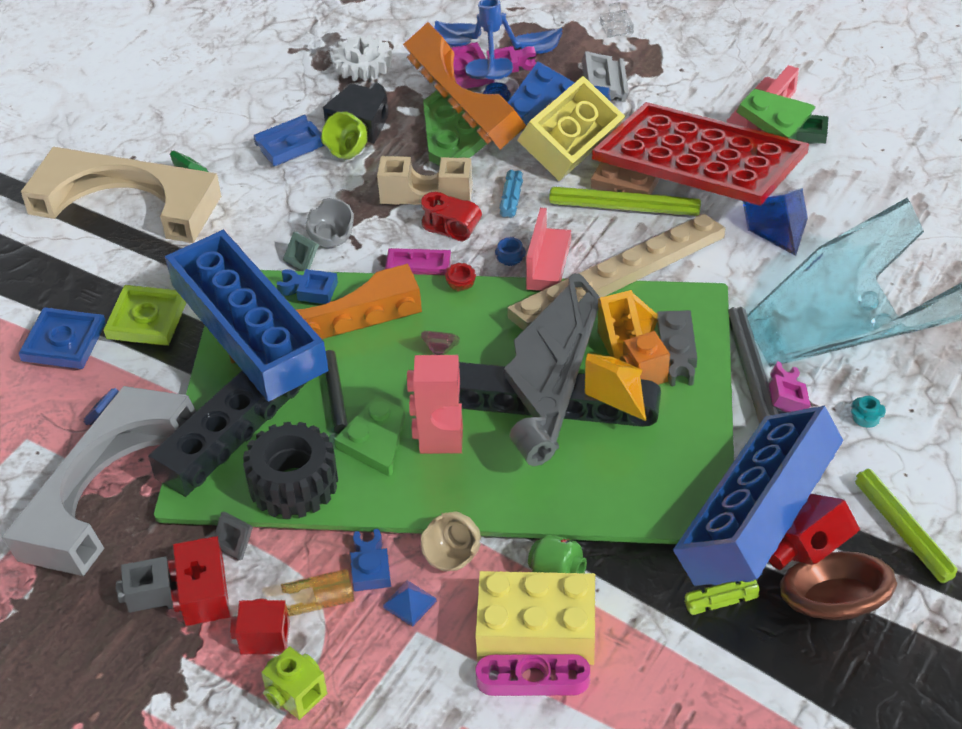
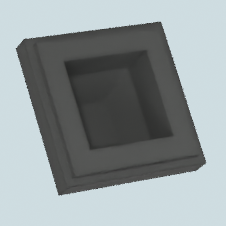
(233, 535)

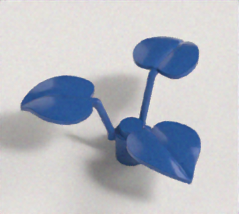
(490, 20)

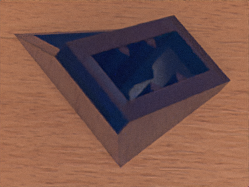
(779, 219)

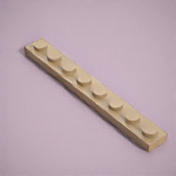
(627, 266)

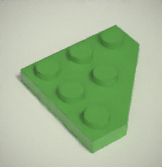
(448, 131)

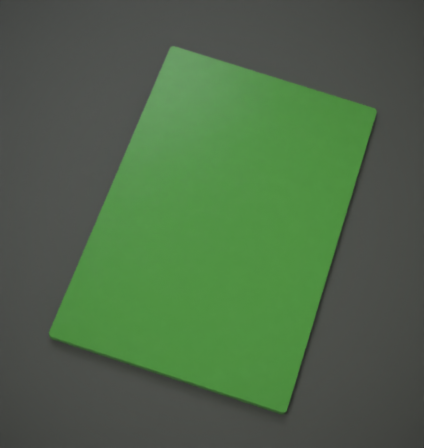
(595, 487)

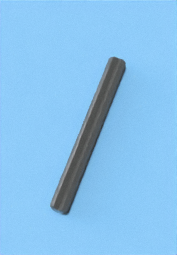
(751, 363)

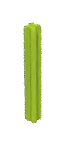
(906, 526)

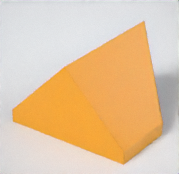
(622, 318)
(615, 384)

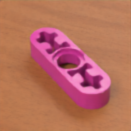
(545, 687)

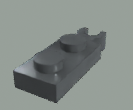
(677, 335)

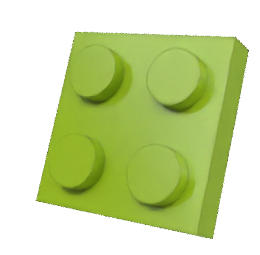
(145, 315)

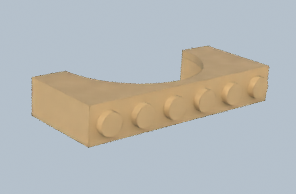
(72, 174)

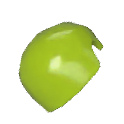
(344, 135)

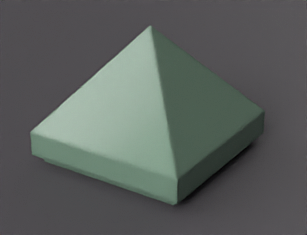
(300, 251)

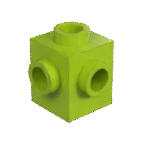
(293, 682)

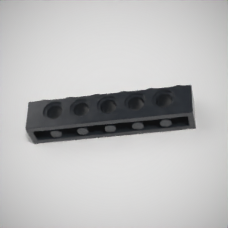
(213, 434)

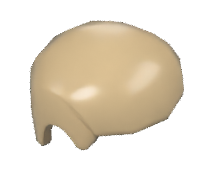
(450, 541)

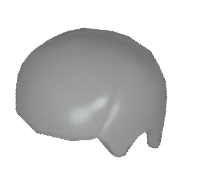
(330, 223)

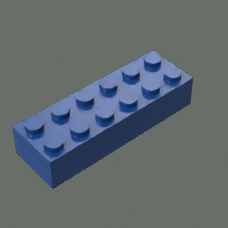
(247, 315)
(759, 497)

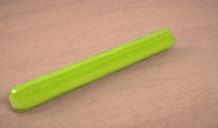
(625, 201)

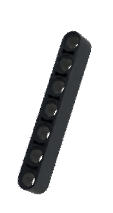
(487, 389)

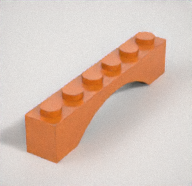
(489, 112)
(382, 298)

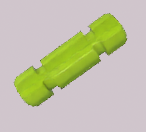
(720, 596)

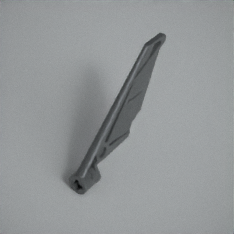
(548, 367)

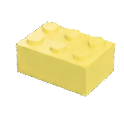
(570, 128)
(536, 614)

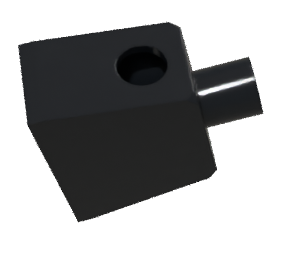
(363, 102)

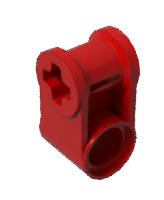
(451, 218)

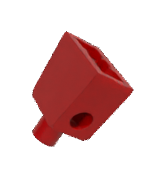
(816, 531)

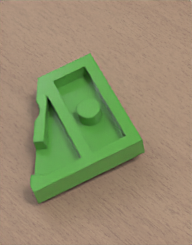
(775, 112)
(374, 435)

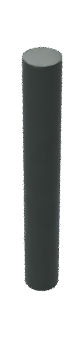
(335, 393)

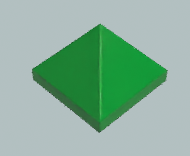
(184, 161)

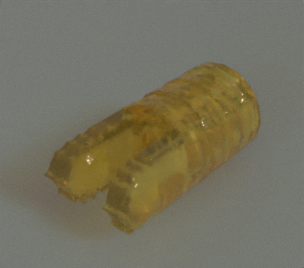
(328, 588)

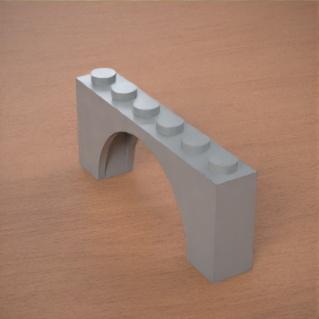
(47, 527)

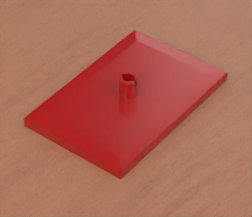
(701, 152)

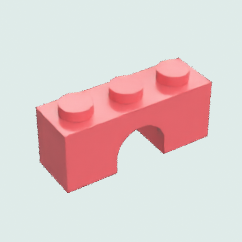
(436, 403)

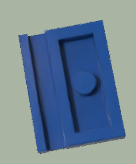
(289, 140)

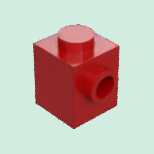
(261, 626)

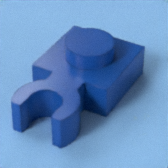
(311, 287)
(369, 563)

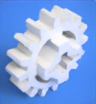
(362, 57)

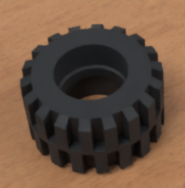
(295, 490)

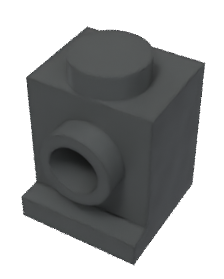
(145, 585)

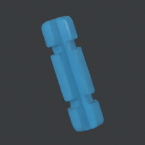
(511, 193)

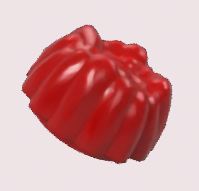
(460, 276)

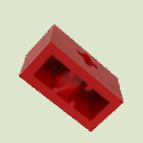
(200, 581)

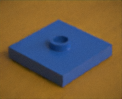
(62, 338)

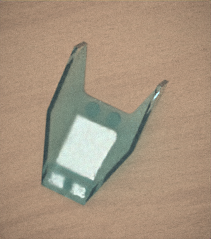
(836, 298)

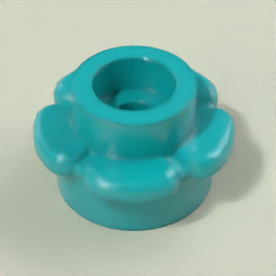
(867, 411)

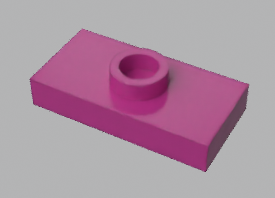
(420, 260)

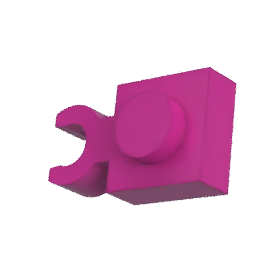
(786, 391)

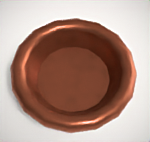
(839, 586)

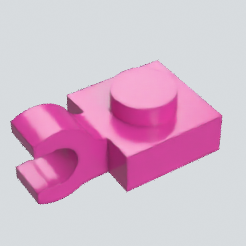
(518, 57)

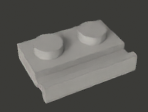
(604, 72)

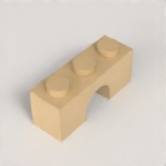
(403, 185)

